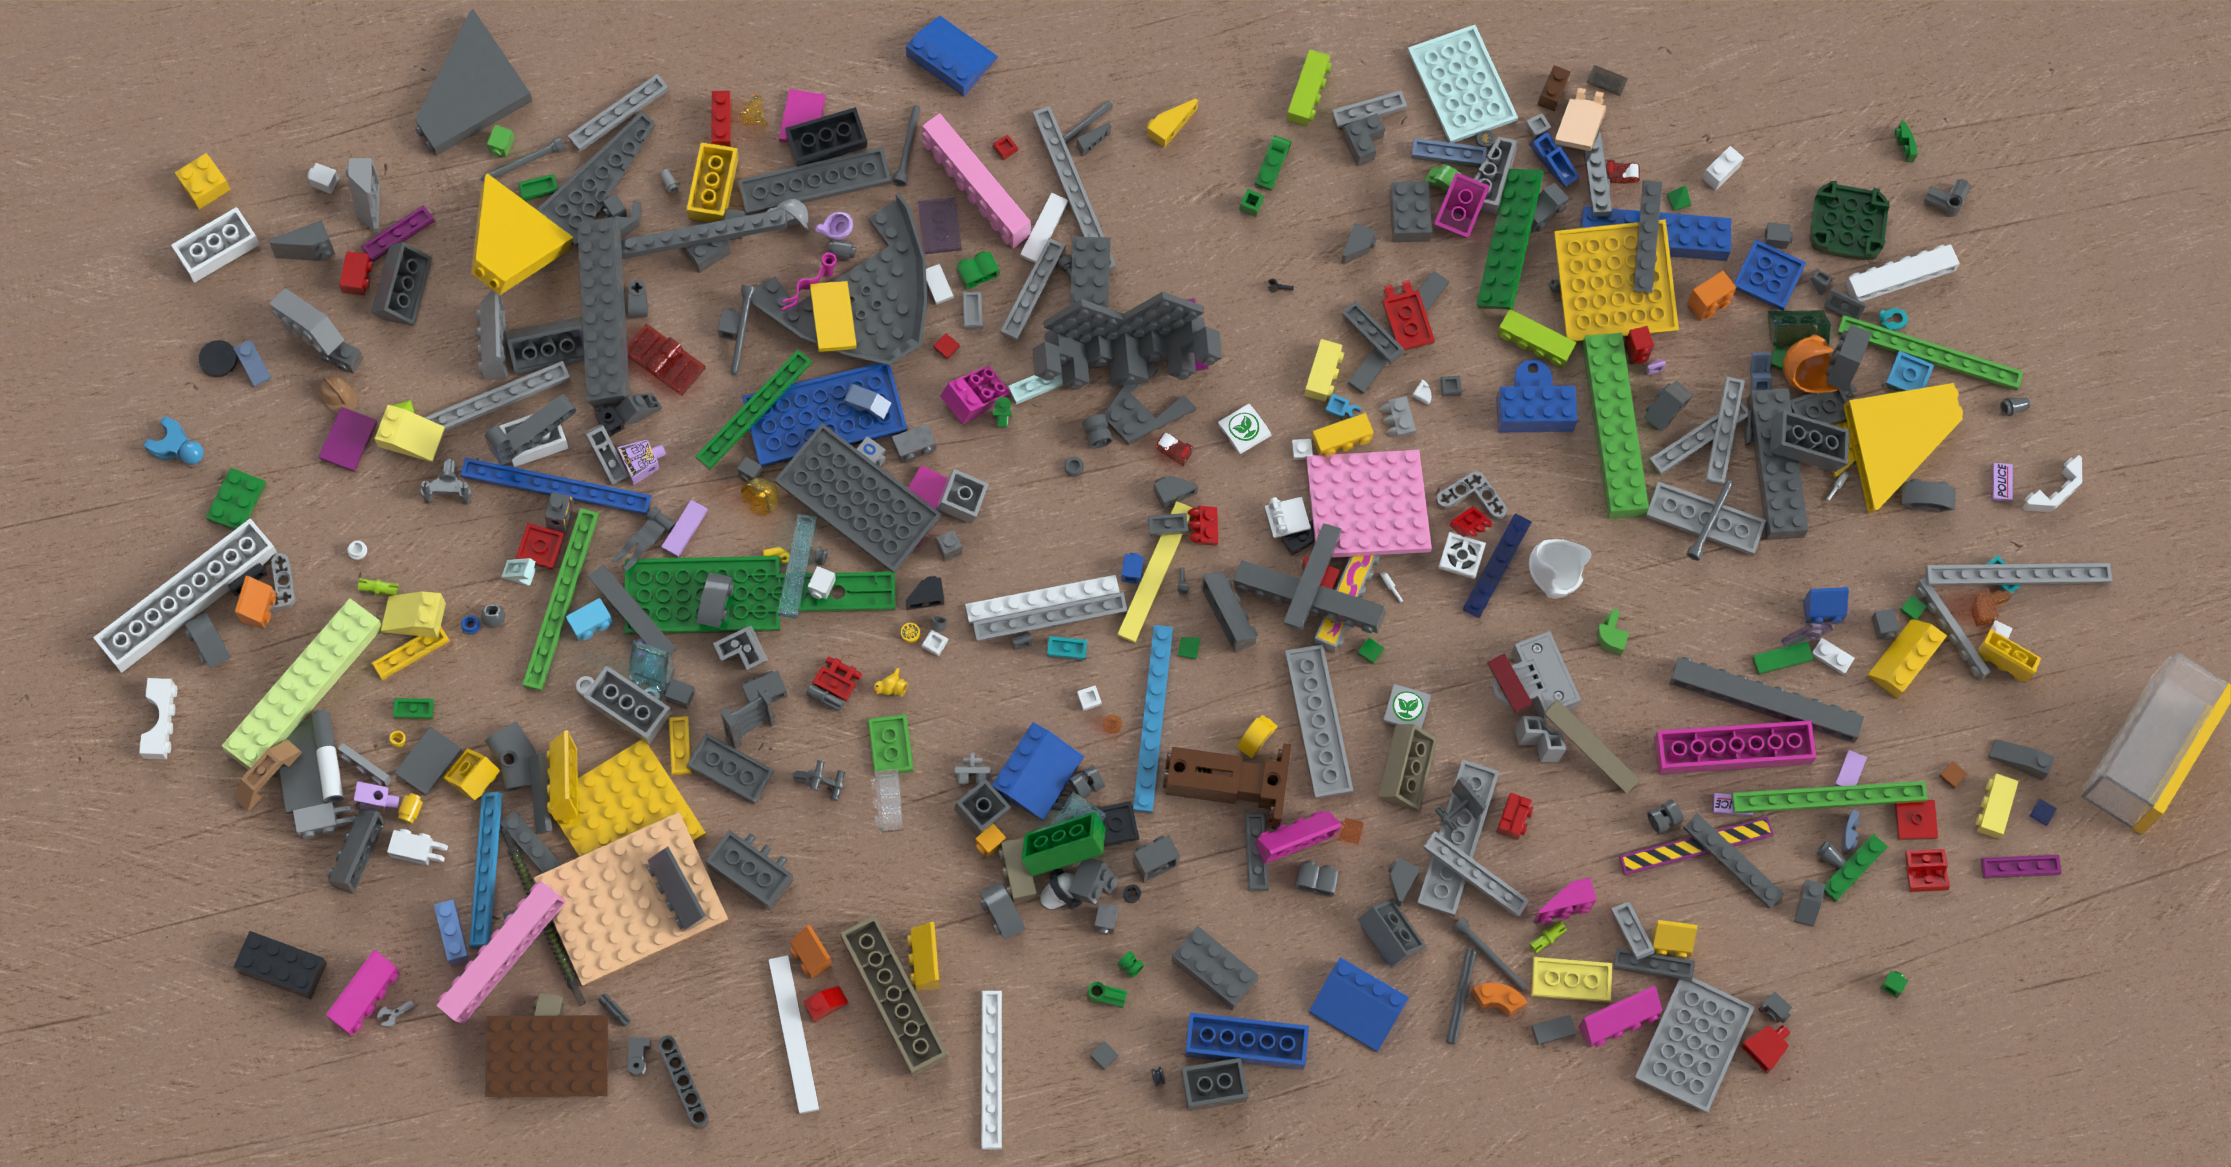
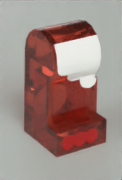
(1622, 172)
(1174, 448)

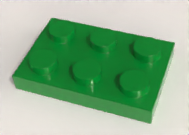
(235, 499)

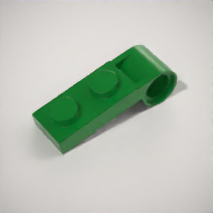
(1273, 162)

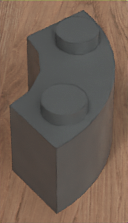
(1549, 203)
(1928, 495)
(714, 600)
(208, 640)
(1002, 910)

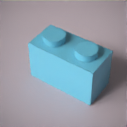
(589, 620)

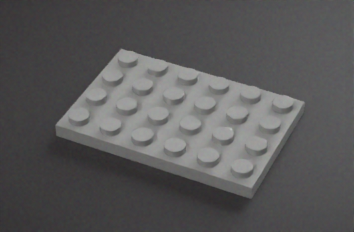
(1694, 1043)

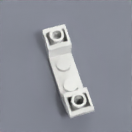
(2042, 503)

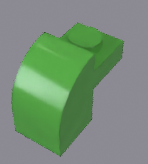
(1441, 177)
(1609, 637)

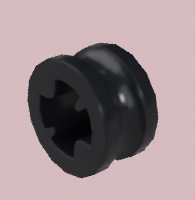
(1137, 892)
(1158, 1076)

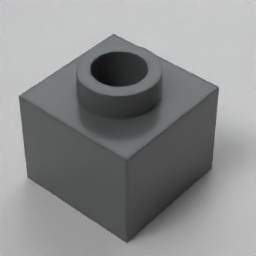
(614, 207)
(749, 470)

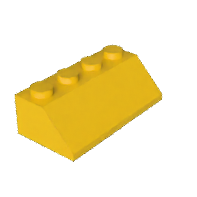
(1906, 656)
(563, 777)

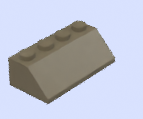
(1407, 767)

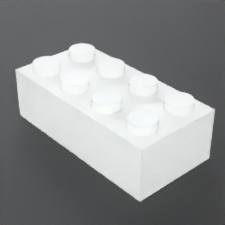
(215, 244)

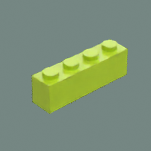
(1308, 88)
(1536, 338)

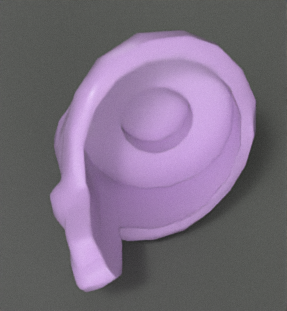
(836, 226)

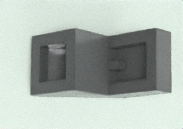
(629, 224)

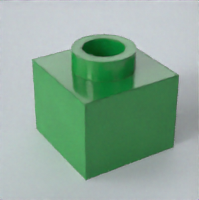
(1254, 198)
(1894, 983)

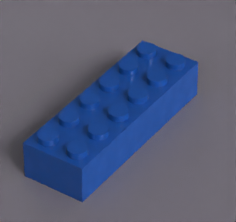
(1248, 1039)

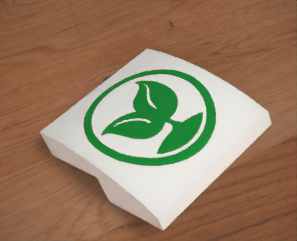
(1244, 428)

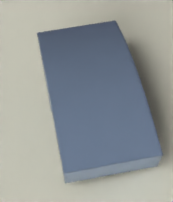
(1849, 835)

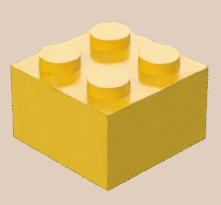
(202, 181)

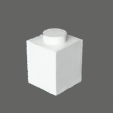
(323, 178)
(821, 583)

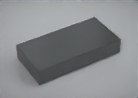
(1553, 1030)

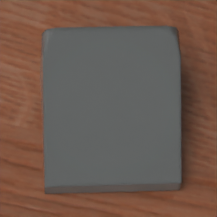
(1021, 641)

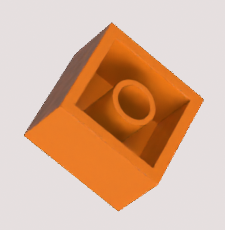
(1711, 296)

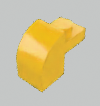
(1256, 736)

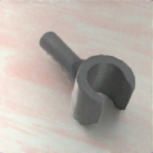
(1182, 586)

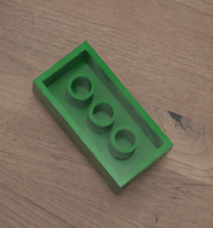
(1063, 844)

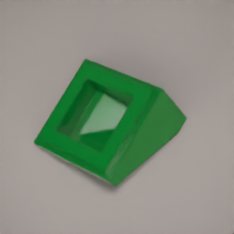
(1679, 198)
(1189, 647)

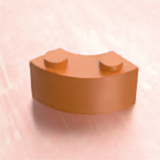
(1500, 997)

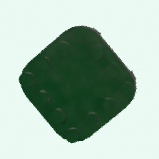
(1849, 221)

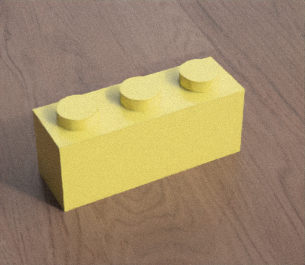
(1324, 370)
(1996, 806)

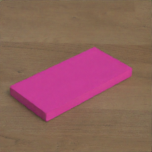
(928, 486)

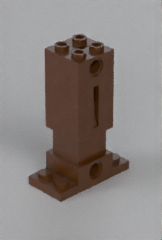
(1227, 778)

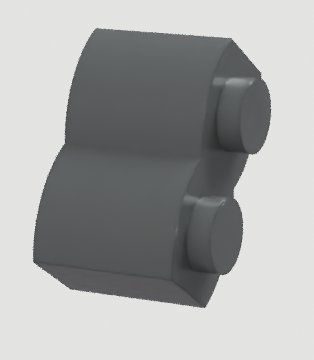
(1316, 879)

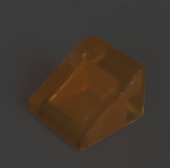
(1351, 830)

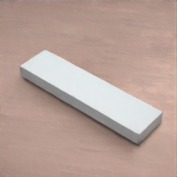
(1044, 227)

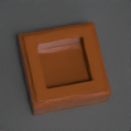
(1953, 774)

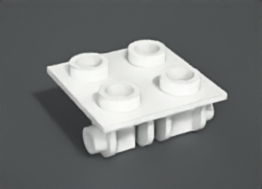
(1287, 516)

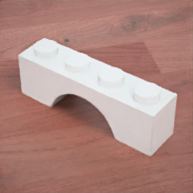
(156, 742)

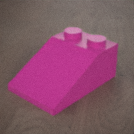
(1462, 204)

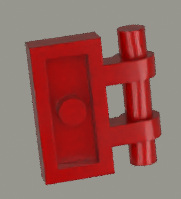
(835, 683)

